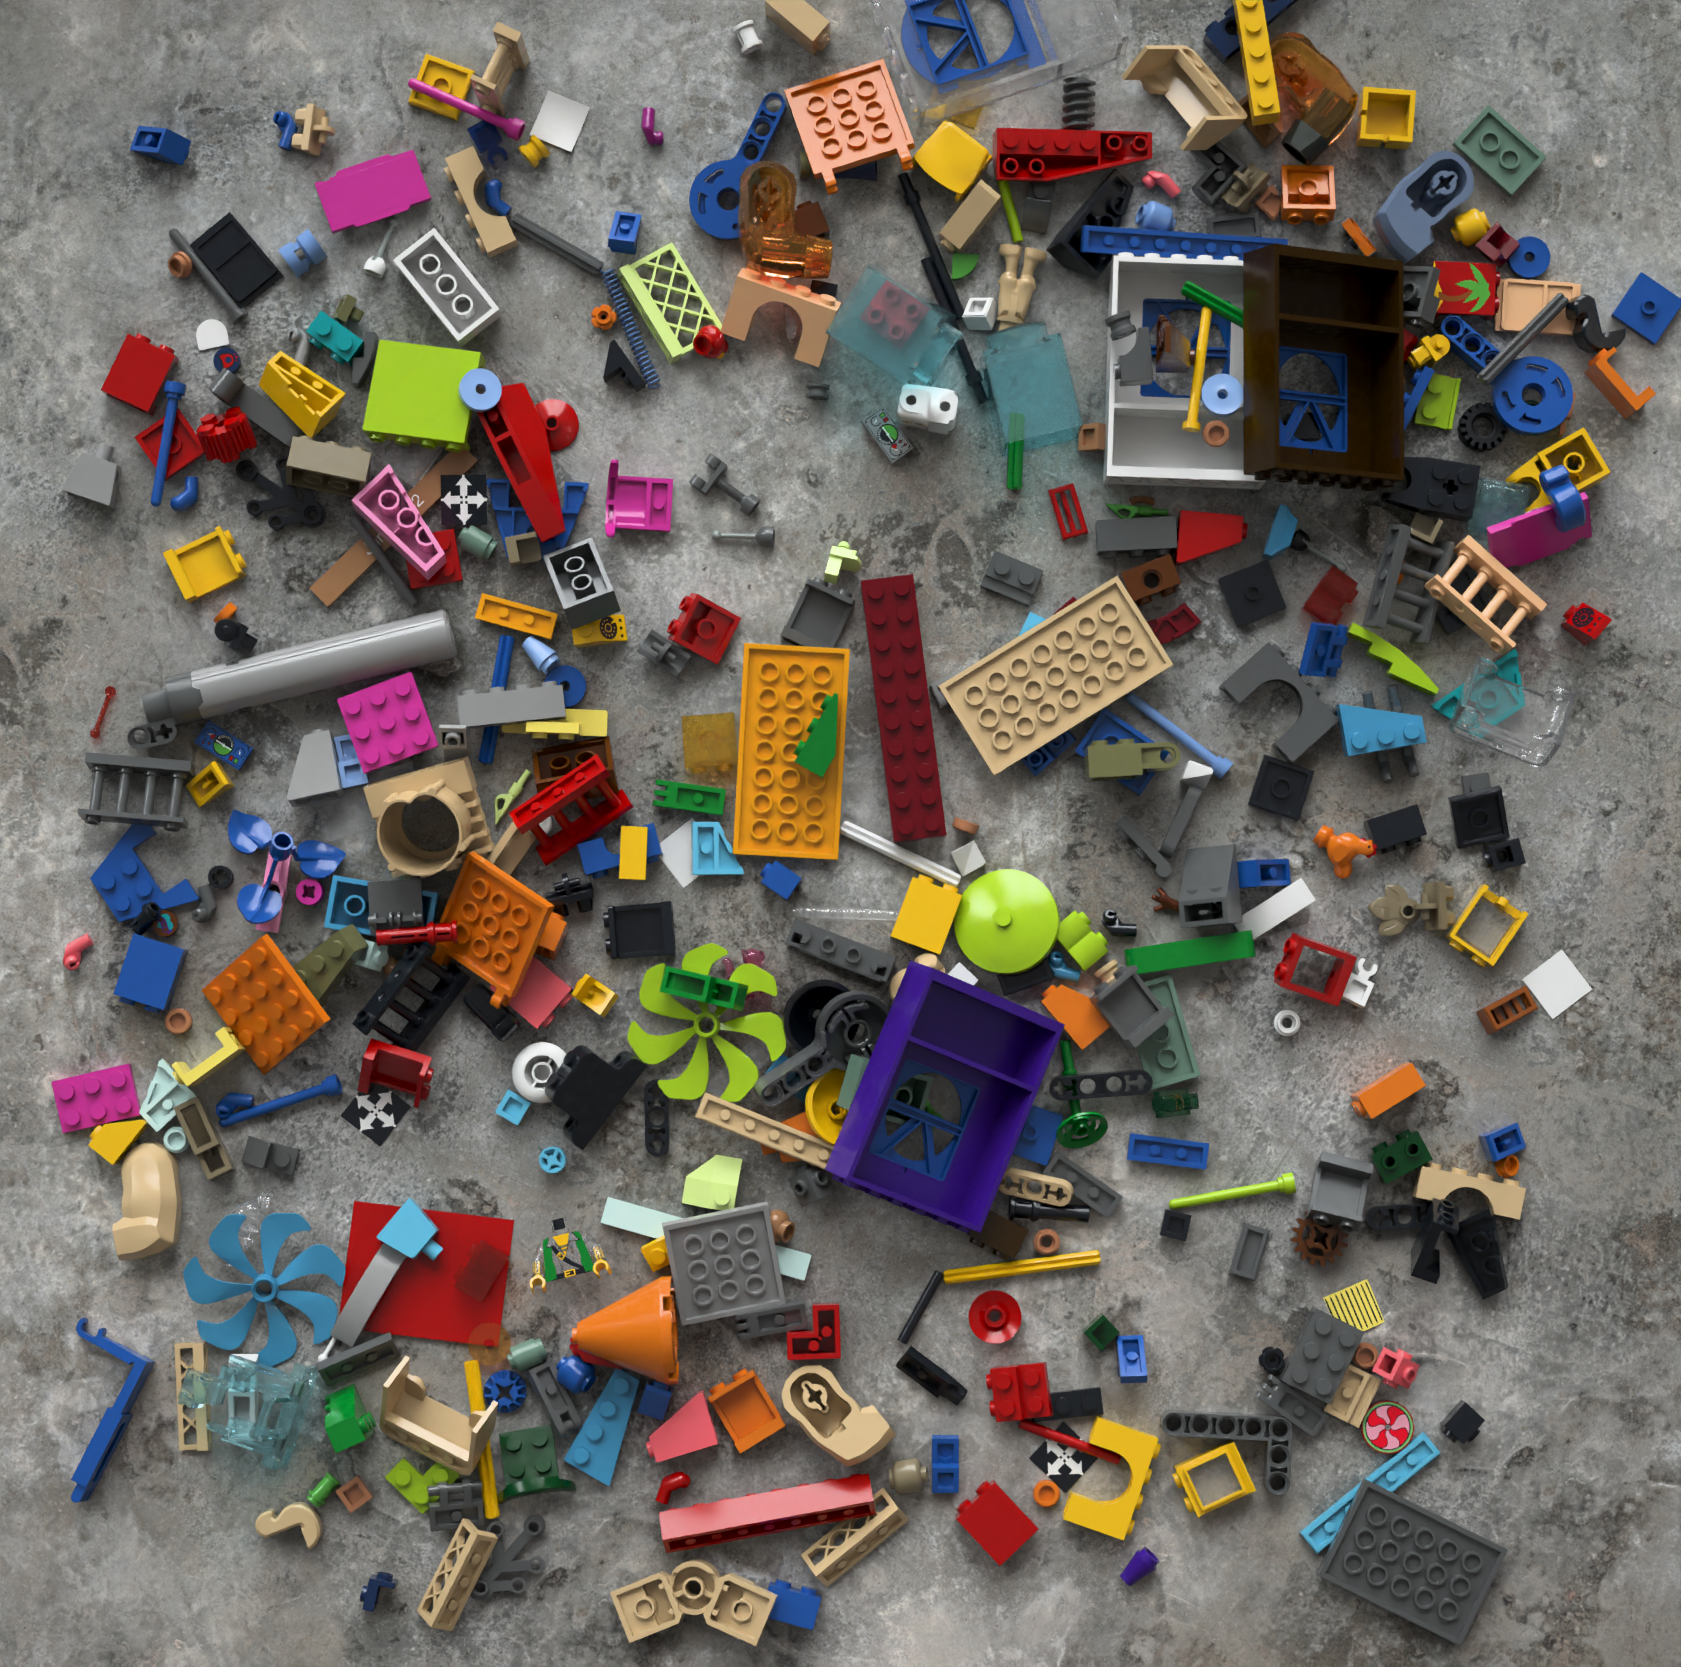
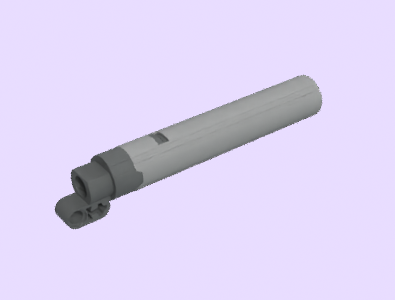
(294, 673)

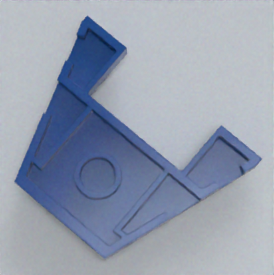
(515, 521)
(128, 883)

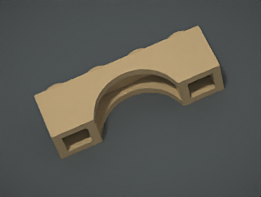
(467, 173)
(1505, 1197)

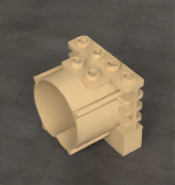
(455, 787)

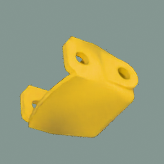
(952, 159)

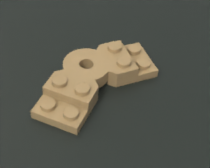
(664, 1598)

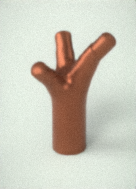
(1165, 901)

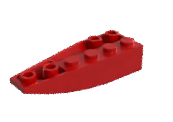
(1062, 153)
(526, 457)

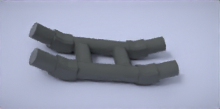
(1407, 751)

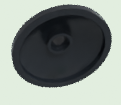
(798, 1012)

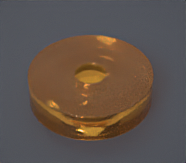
(501, 1340)

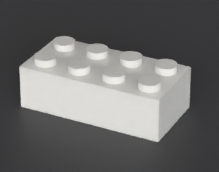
(447, 287)

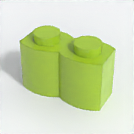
(1080, 941)

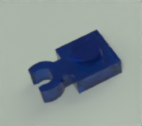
(486, 139)

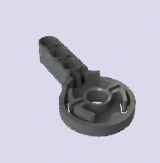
(828, 1045)

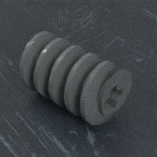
(1077, 103)

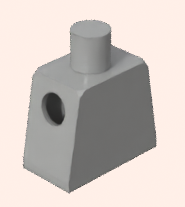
(95, 478)

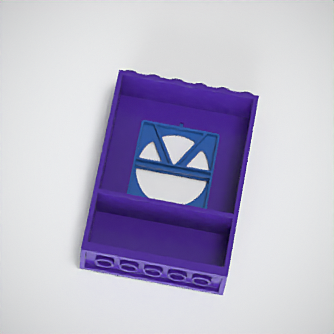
(995, 1062)

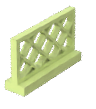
(649, 308)

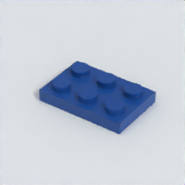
(1112, 729)

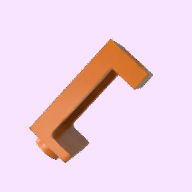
(1614, 387)
(746, 1409)

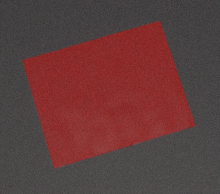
(423, 1293)

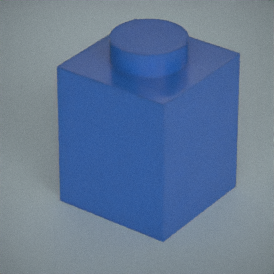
(779, 879)

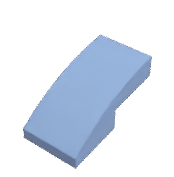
(349, 765)

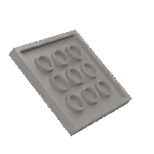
(724, 1263)

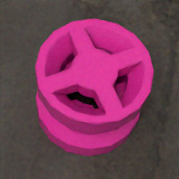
(313, 895)

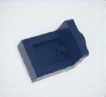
(370, 1593)

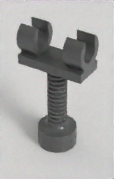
(747, 503)

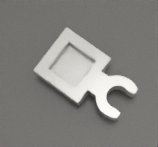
(1358, 986)

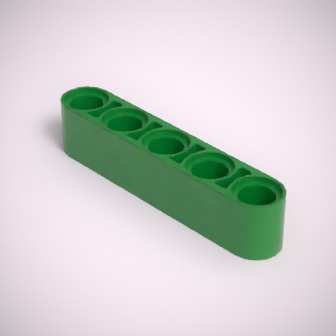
(1191, 952)

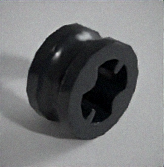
(225, 883)

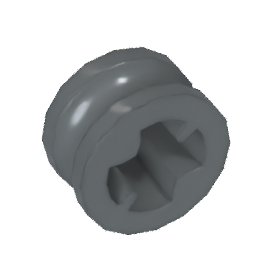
(817, 391)

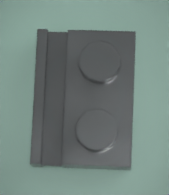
(1011, 578)

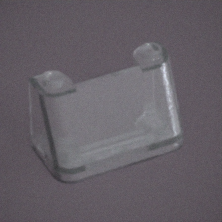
(1510, 716)

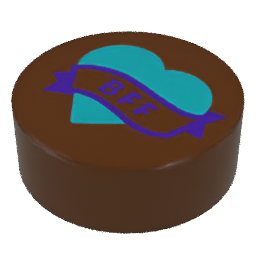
(166, 925)

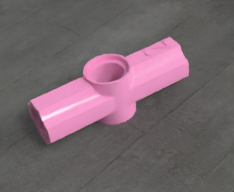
(281, 880)

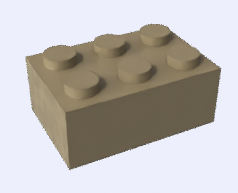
(327, 466)

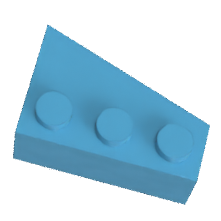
(1377, 730)

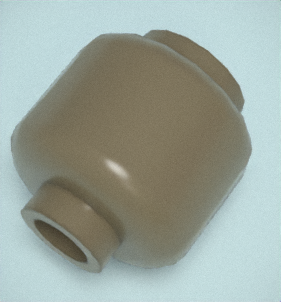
(908, 1476)

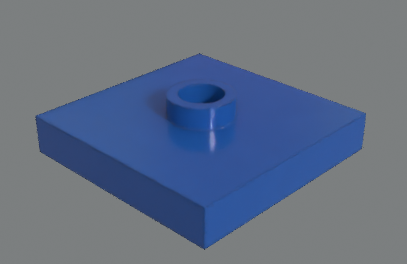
(1647, 308)
(1038, 1135)

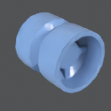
(310, 248)

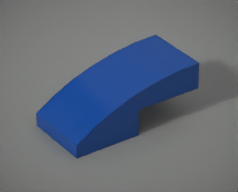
(945, 1463)

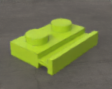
(1438, 403)

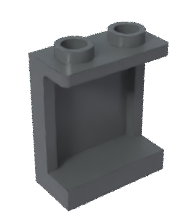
(818, 615)
(1129, 1007)
(1339, 1191)

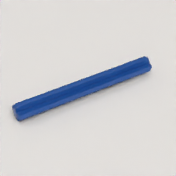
(499, 680)

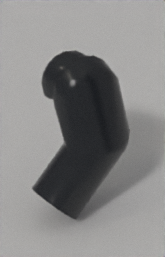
(1115, 926)

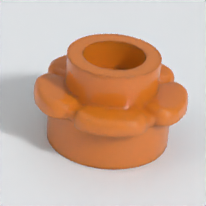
(607, 323)
(1507, 1166)

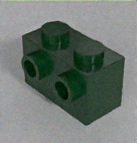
(1399, 1156)

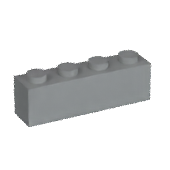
(511, 706)

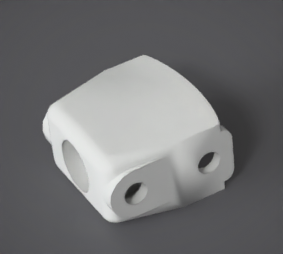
(928, 408)

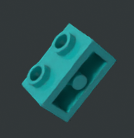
(335, 338)

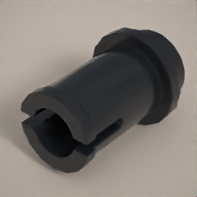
(149, 913)

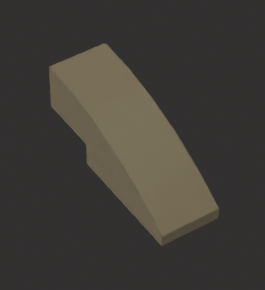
(204, 1139)

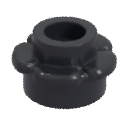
(1278, 1362)

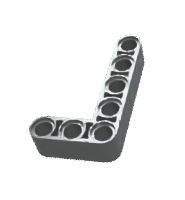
(1239, 1432)

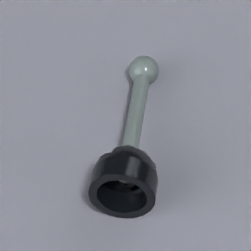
(1301, 542)

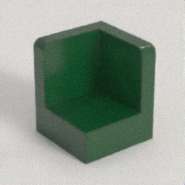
(1100, 1331)

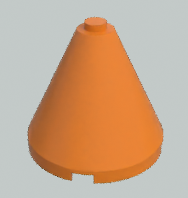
(636, 1332)

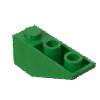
(821, 744)

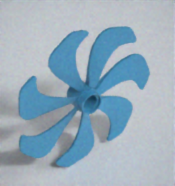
(273, 1233)

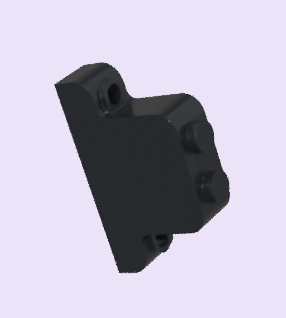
(590, 1089)

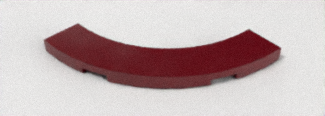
(1168, 626)

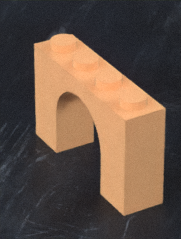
(815, 311)

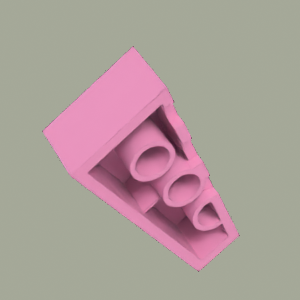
(398, 521)

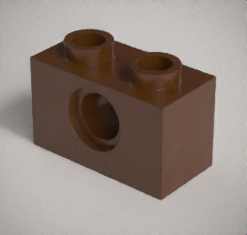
(1162, 569)

